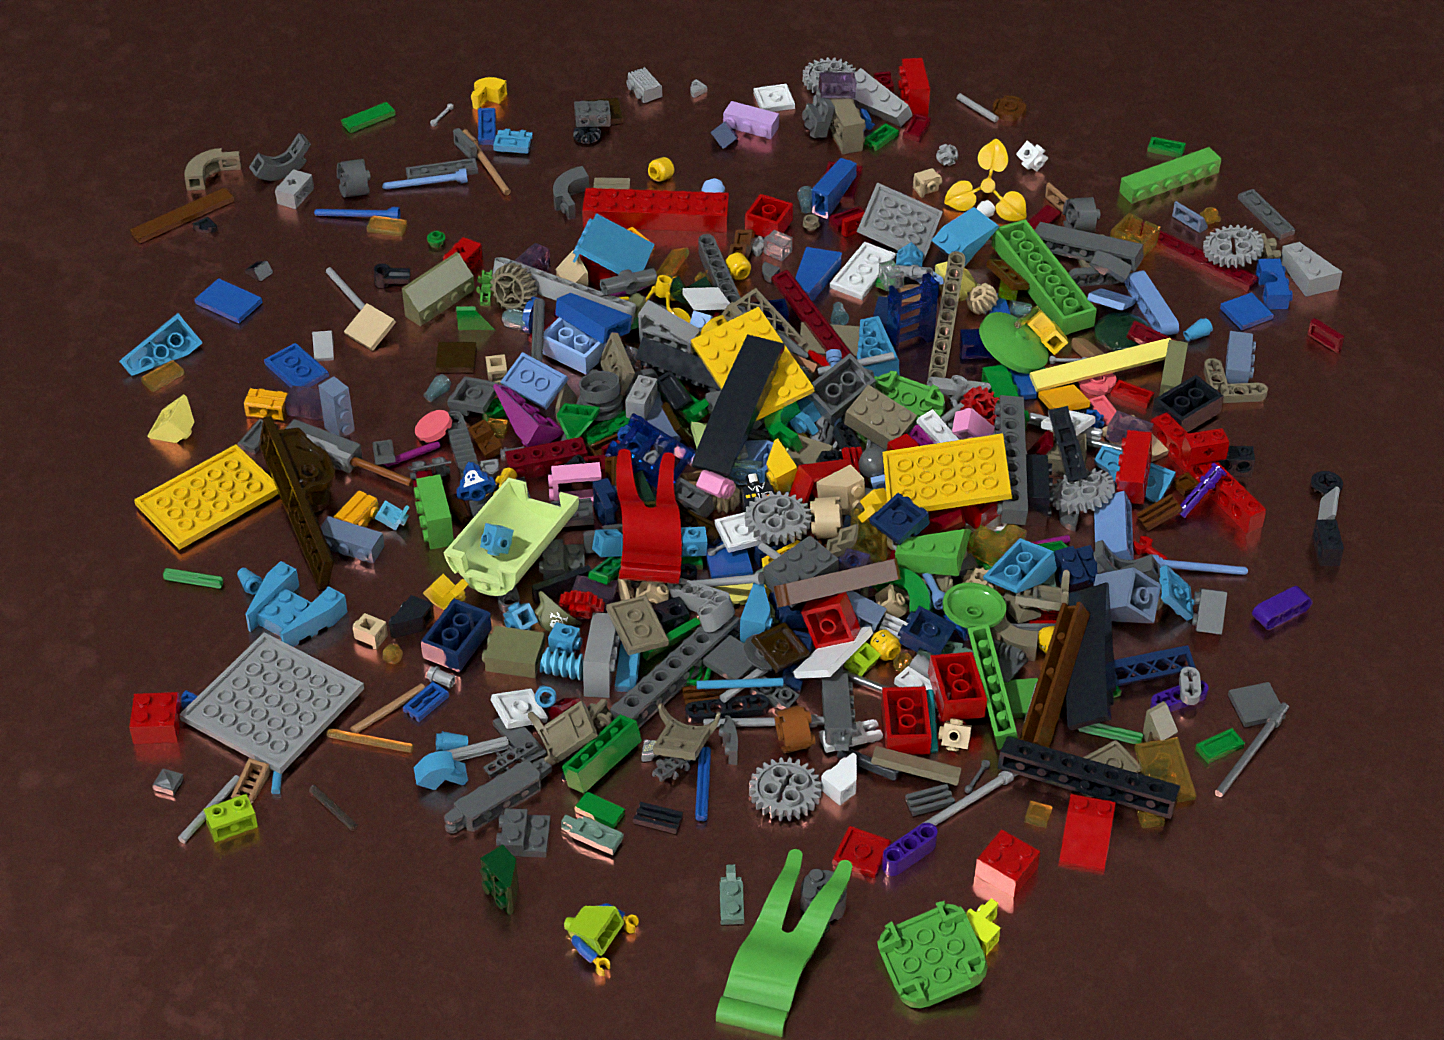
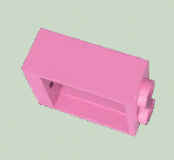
(571, 474)

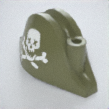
(549, 613)

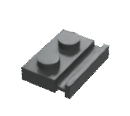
(583, 515)

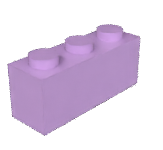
(751, 119)

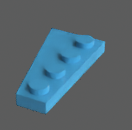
(1159, 477)

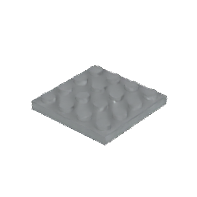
(899, 219)

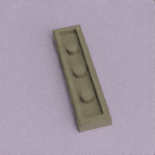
(916, 765)

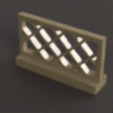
(732, 311)

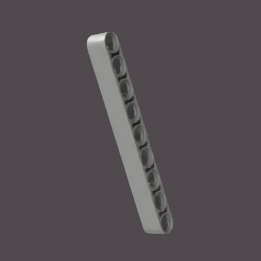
(555, 287)

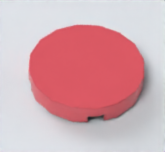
(1098, 385)
(433, 426)

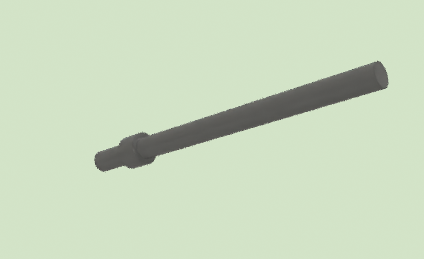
(1273, 721)

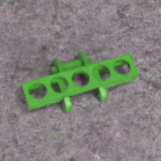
(485, 287)

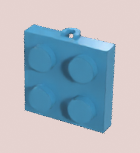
(1176, 593)

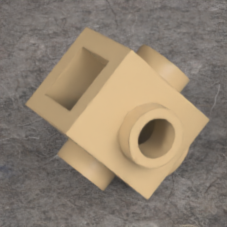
(654, 591)
(961, 729)

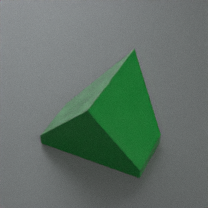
(470, 319)
(576, 418)

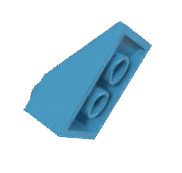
(965, 234)
(1022, 567)
(756, 613)

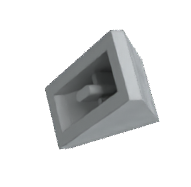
(323, 345)

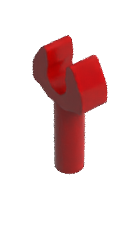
(1146, 547)

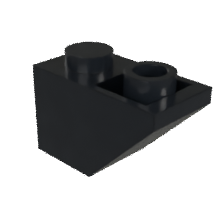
(411, 618)

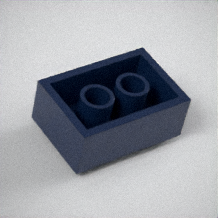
(456, 635)

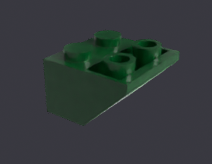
(500, 877)

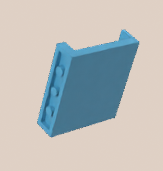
(613, 246)

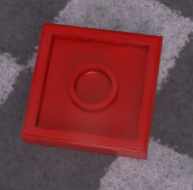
(862, 850)

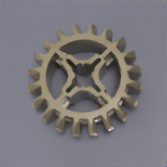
(513, 286)

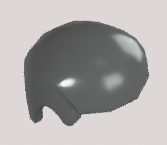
(871, 462)

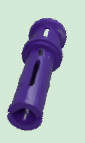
(1207, 483)

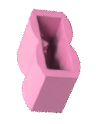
(715, 484)

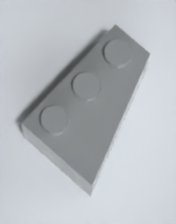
(1309, 270)
(666, 327)

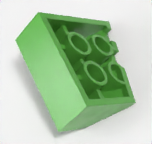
(934, 553)

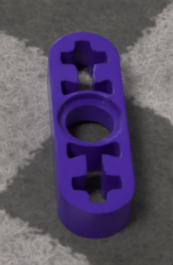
(1174, 704)

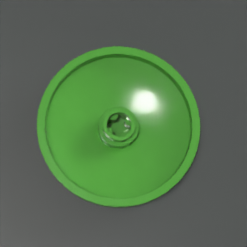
(1013, 347)

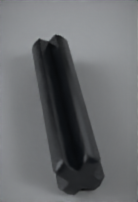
(865, 762)

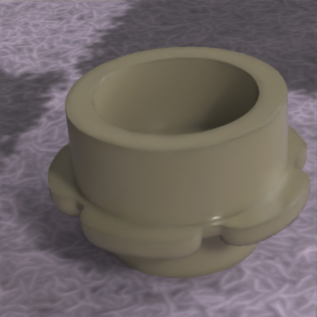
(811, 222)

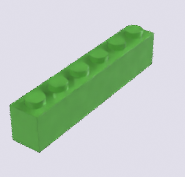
(1170, 175)
(993, 684)

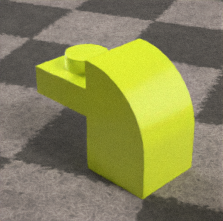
(982, 925)

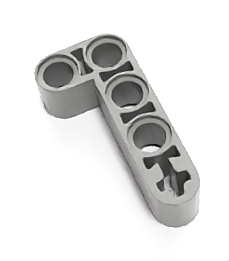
(711, 604)

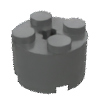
(353, 178)
(1081, 214)
(813, 884)

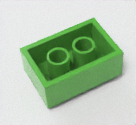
(434, 512)

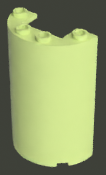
(534, 529)

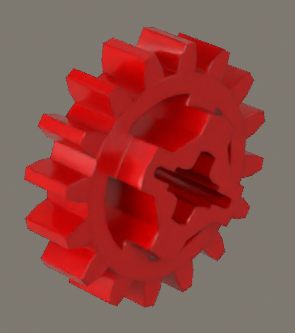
(983, 405)
(581, 604)

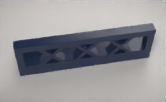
(1151, 661)

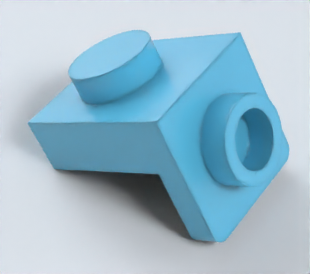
(392, 515)

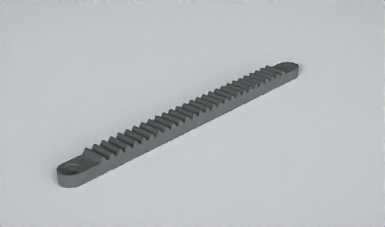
(464, 453)

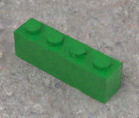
(1001, 383)
(602, 753)

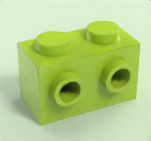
(230, 817)

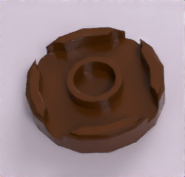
(1009, 108)

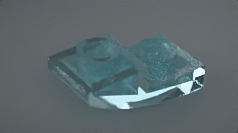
(1019, 308)

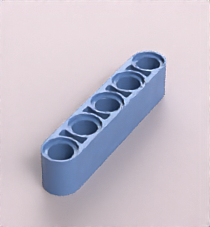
(1151, 303)

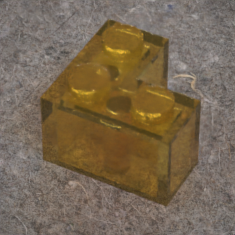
(991, 546)

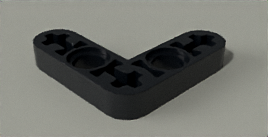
(843, 435)

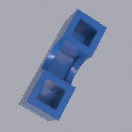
(1276, 288)

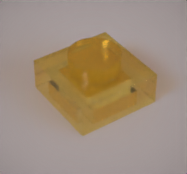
(1150, 820)

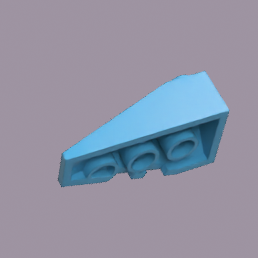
(873, 342)
(167, 343)

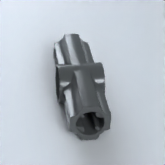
(628, 281)

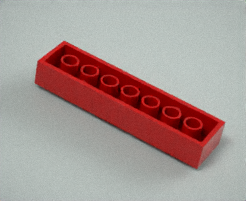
(659, 209)

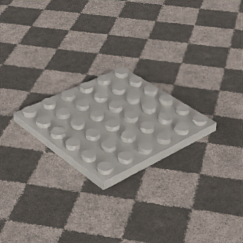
(272, 702)

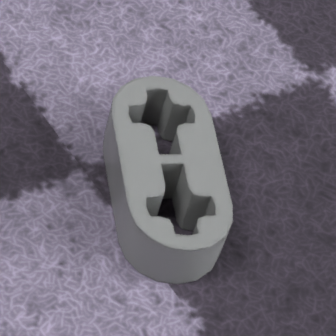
(1186, 685)

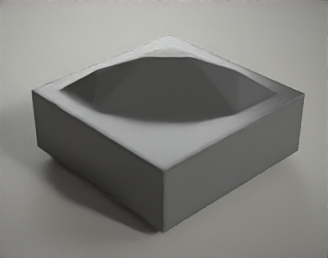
(168, 781)

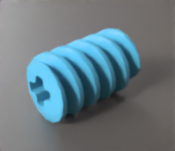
(562, 664)

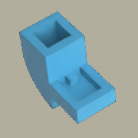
(805, 419)
(437, 767)

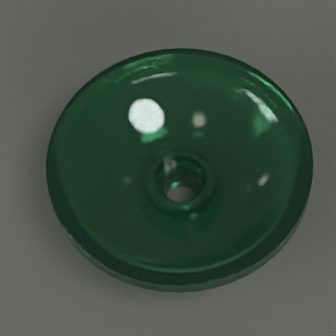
(1113, 329)

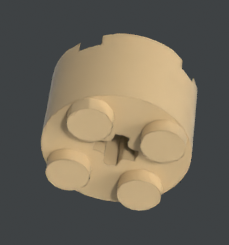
(827, 517)

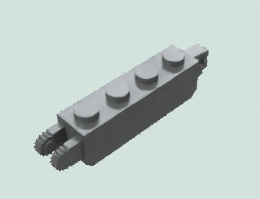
(837, 711)
(502, 792)

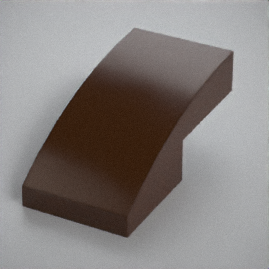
(742, 242)
(485, 439)

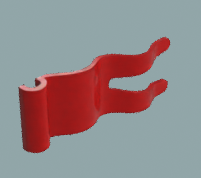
(649, 534)

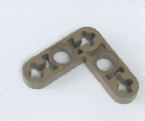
(1256, 391)

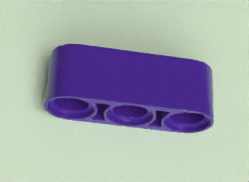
(1282, 607)
(909, 849)

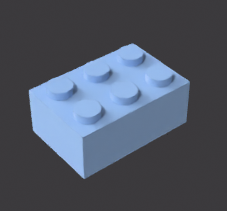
(571, 346)

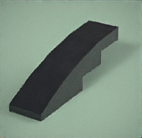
(1067, 444)

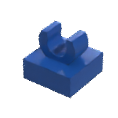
(865, 115)

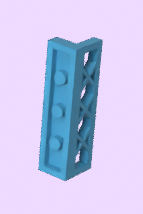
(627, 670)

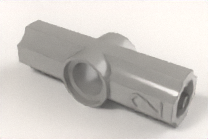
(954, 387)

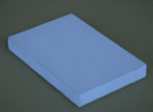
(1111, 299)
(534, 380)

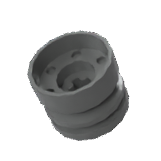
(603, 391)

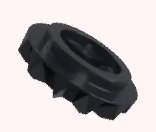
(592, 134)
(1330, 478)

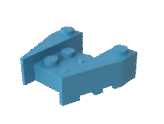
(288, 614)

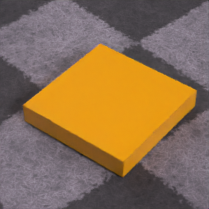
(1064, 396)

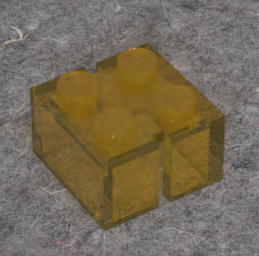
(1129, 230)

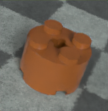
(794, 729)

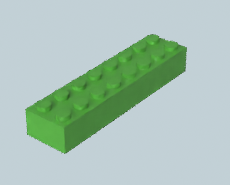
(1047, 279)

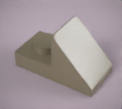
(1158, 723)

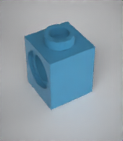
(608, 542)

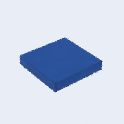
(1246, 311)

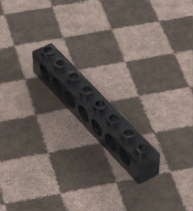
(1089, 777)

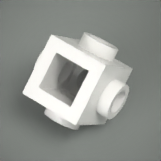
(1032, 156)

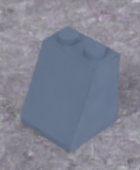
(1131, 595)

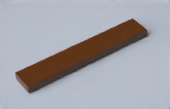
(182, 215)

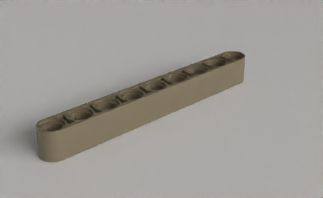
(947, 315)

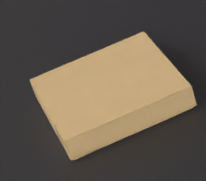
(369, 327)

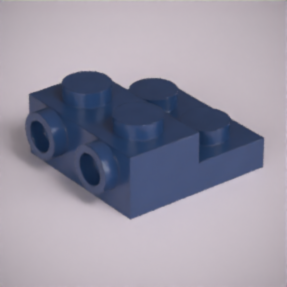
(605, 502)
(900, 519)
(1080, 565)
(926, 631)

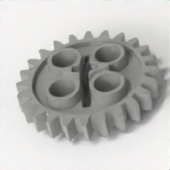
(812, 72)
(1219, 246)
(1083, 493)
(778, 518)
(797, 797)

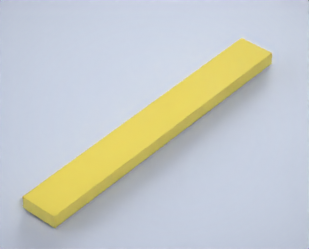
(1099, 365)

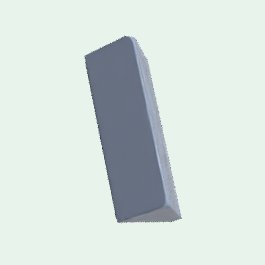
(1189, 217)

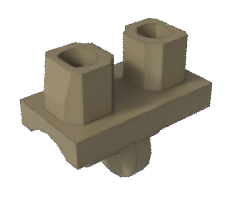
(1269, 249)
(600, 715)

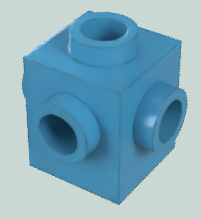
(909, 255)
(496, 539)
(694, 541)
(520, 616)
(565, 638)

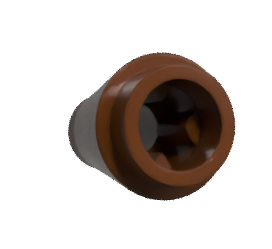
(458, 508)

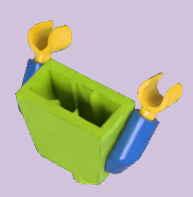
(595, 930)

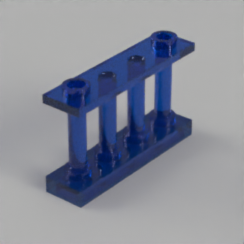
(926, 316)
(654, 435)

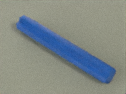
(703, 784)

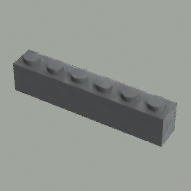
(1084, 244)

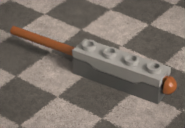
(344, 452)

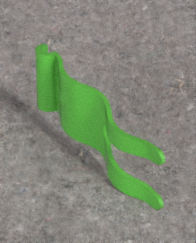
(771, 960)

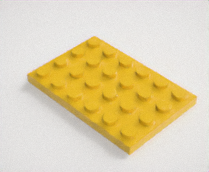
(722, 344)
(949, 473)
(207, 496)

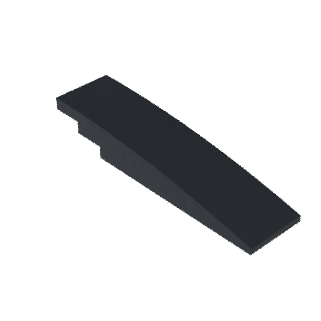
(738, 405)
(1093, 675)

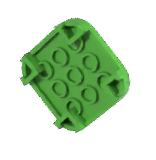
(910, 394)
(932, 956)

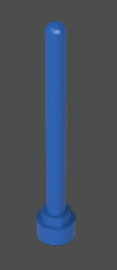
(393, 212)

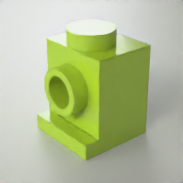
(862, 660)

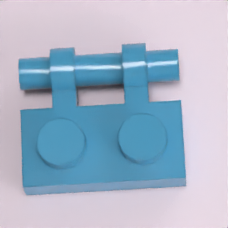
(513, 141)

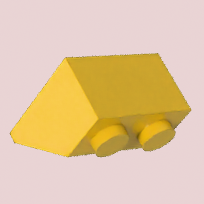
(780, 469)

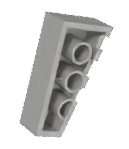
(879, 100)
(600, 656)

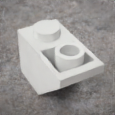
(841, 780)

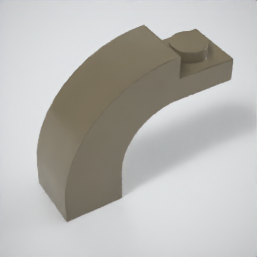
(208, 163)
(1018, 638)

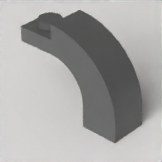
(280, 166)
(566, 186)
(1109, 562)

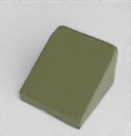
(639, 300)

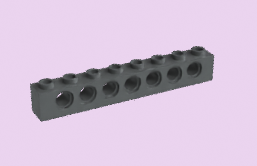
(1012, 425)
(672, 673)

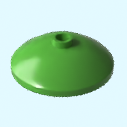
(974, 605)

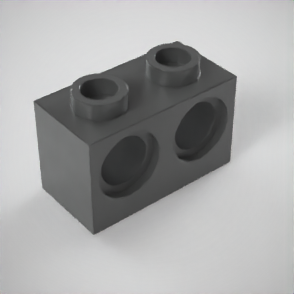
(692, 498)

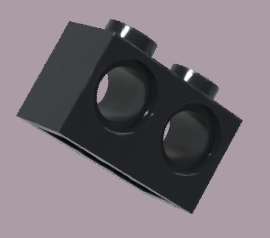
(1239, 461)
(1327, 542)
(671, 613)

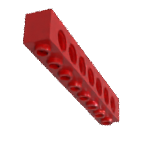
(1228, 491)

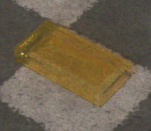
(387, 226)
(162, 375)

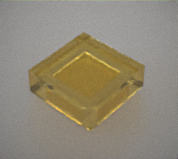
(498, 427)
(1038, 814)

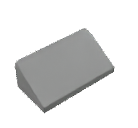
(1329, 504)

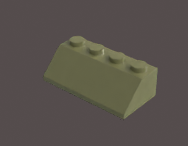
(437, 289)

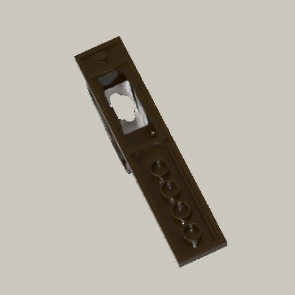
(295, 477)

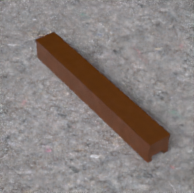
(1055, 675)

